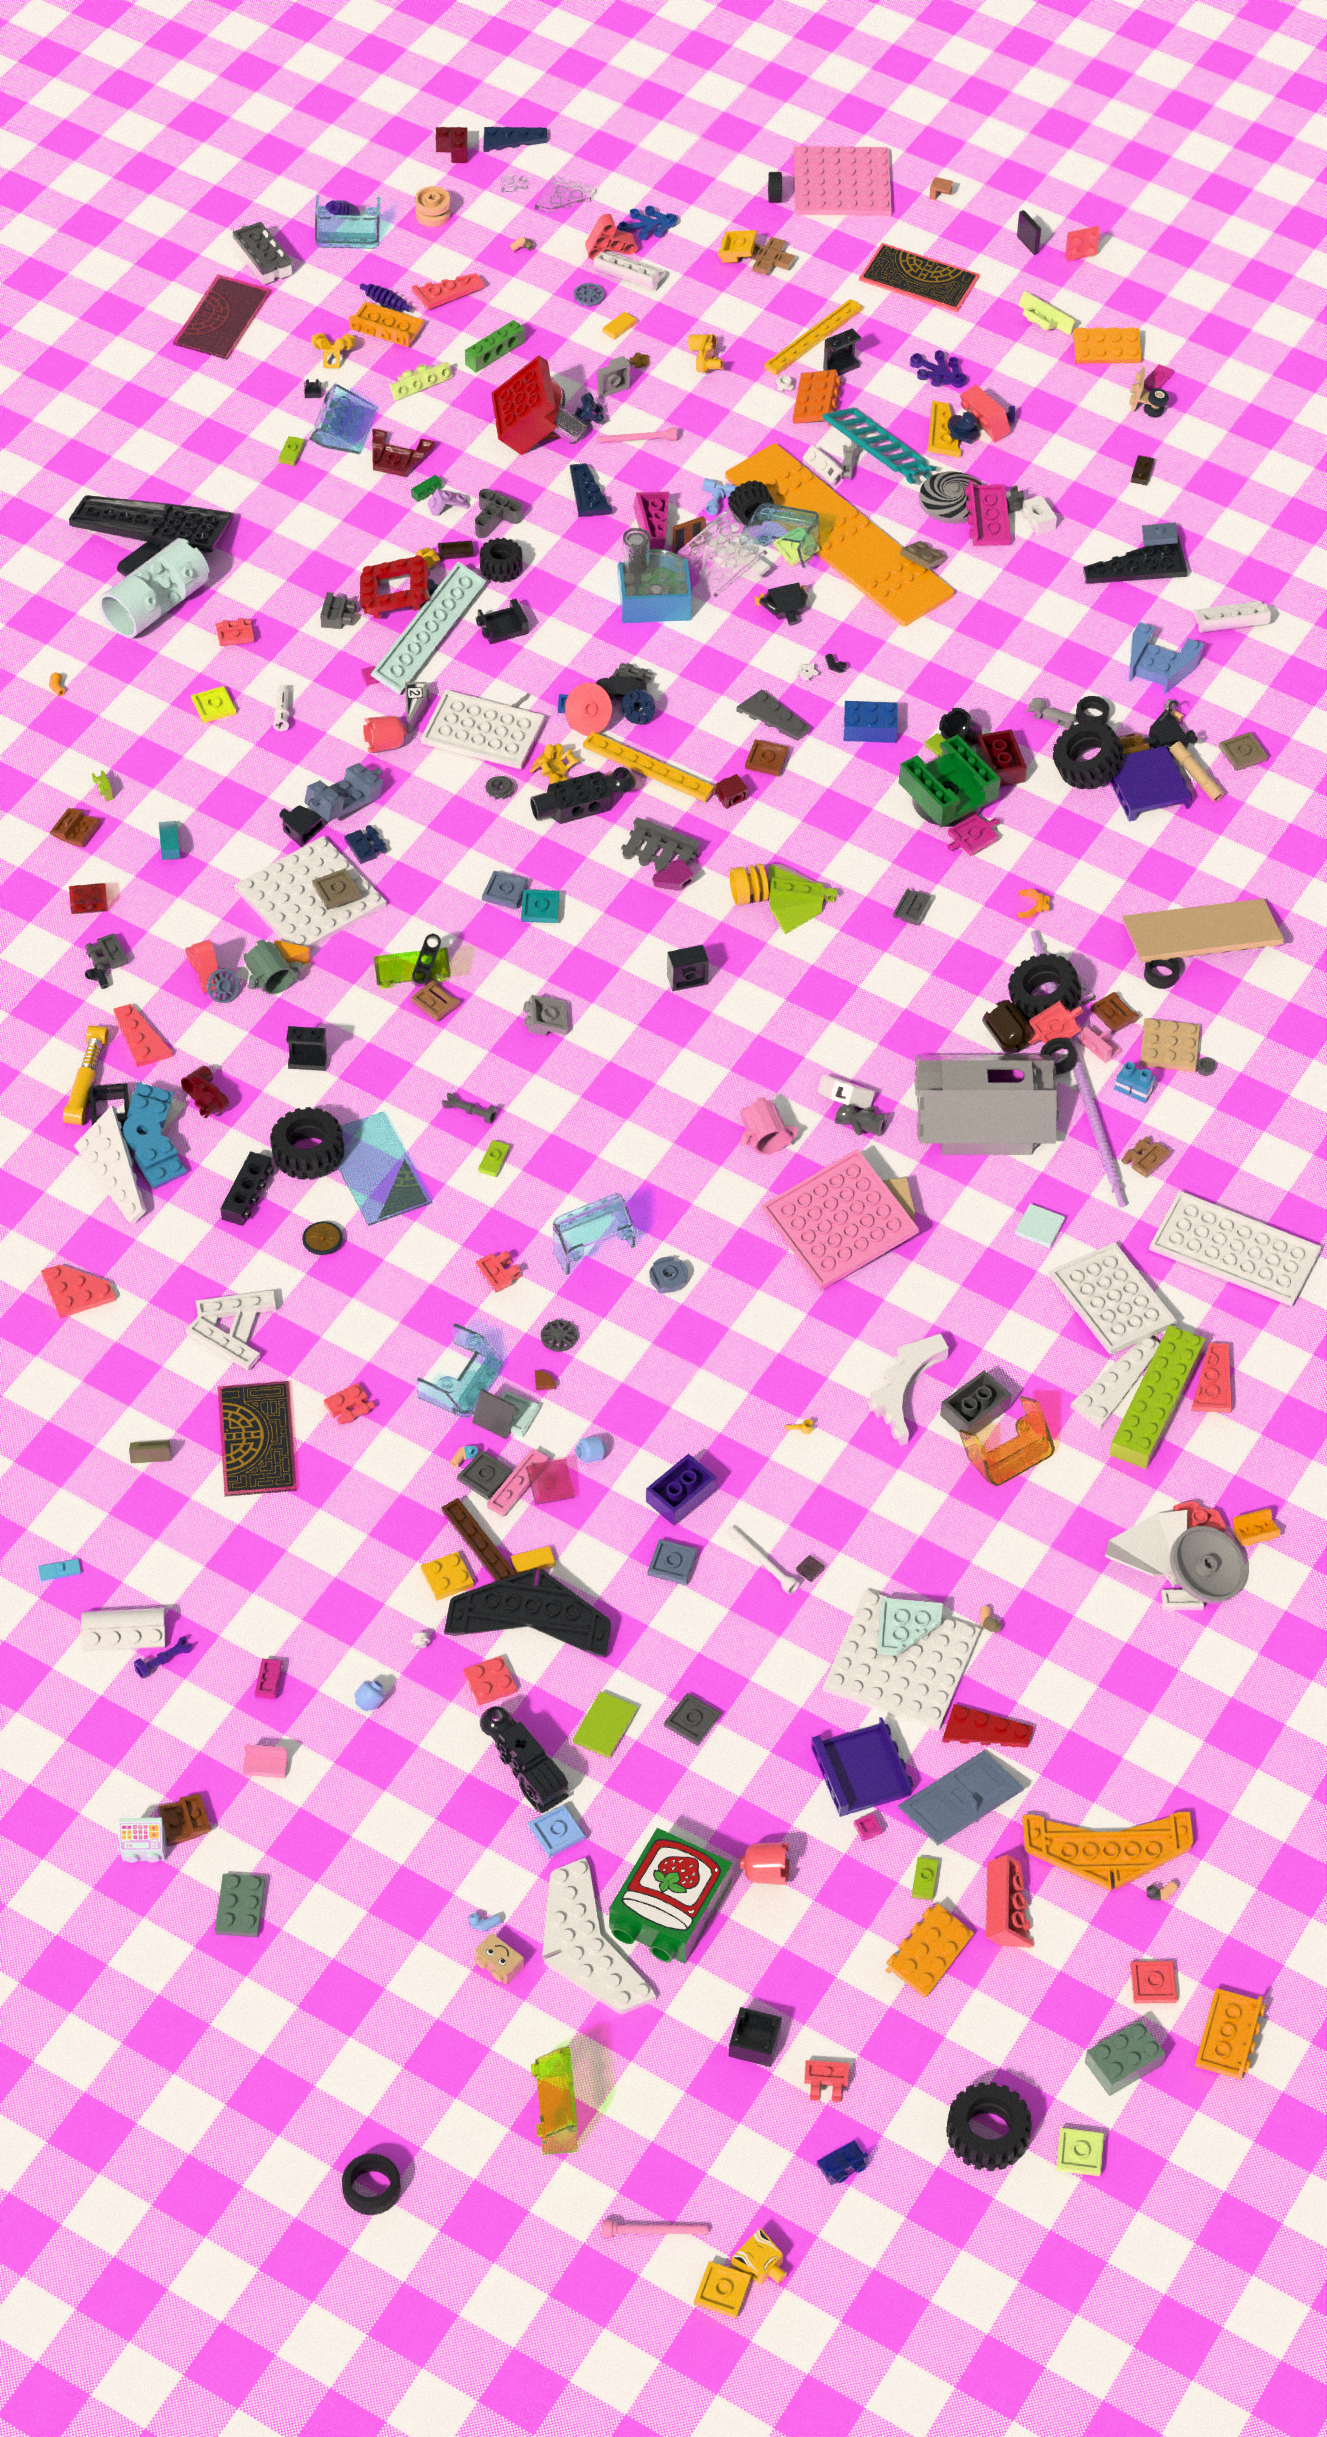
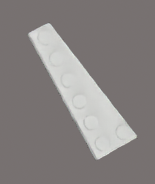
(1107, 1392)

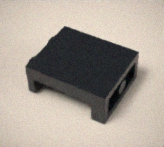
(840, 352)
(503, 623)
(307, 1048)

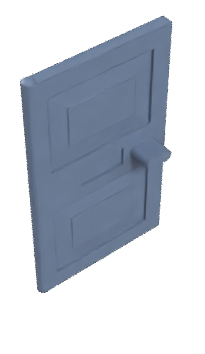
(960, 1797)

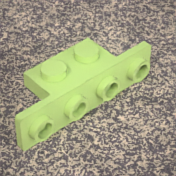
(1044, 314)
(419, 379)

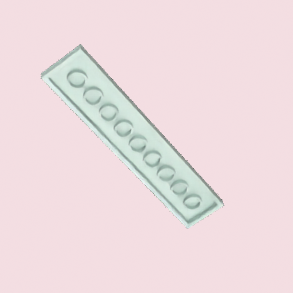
(428, 628)

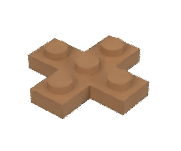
(770, 256)

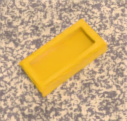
(619, 325)
(537, 1558)

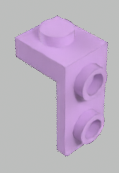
(443, 497)

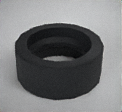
(775, 186)
(1092, 702)
(1162, 982)
(1061, 1043)

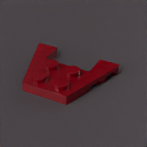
(397, 459)

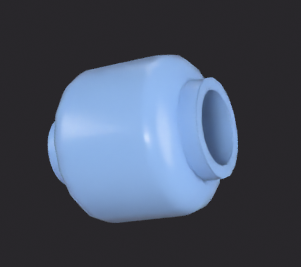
(590, 1449)
(369, 1695)

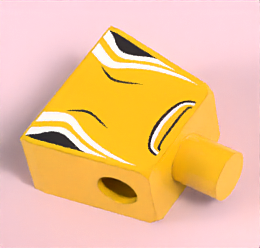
(759, 2259)

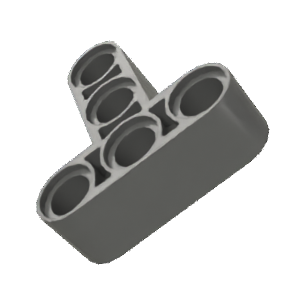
(494, 509)

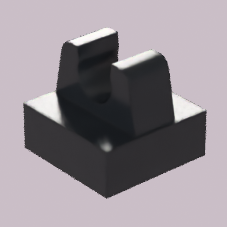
(312, 389)

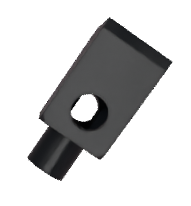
(301, 824)

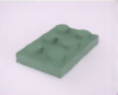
(240, 1905)

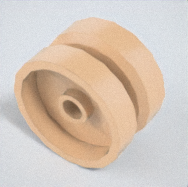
(432, 206)

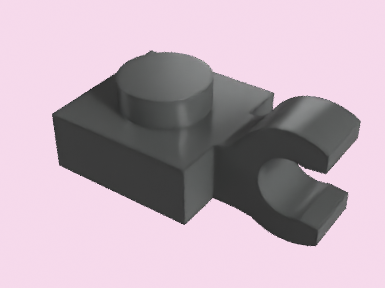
(1015, 501)

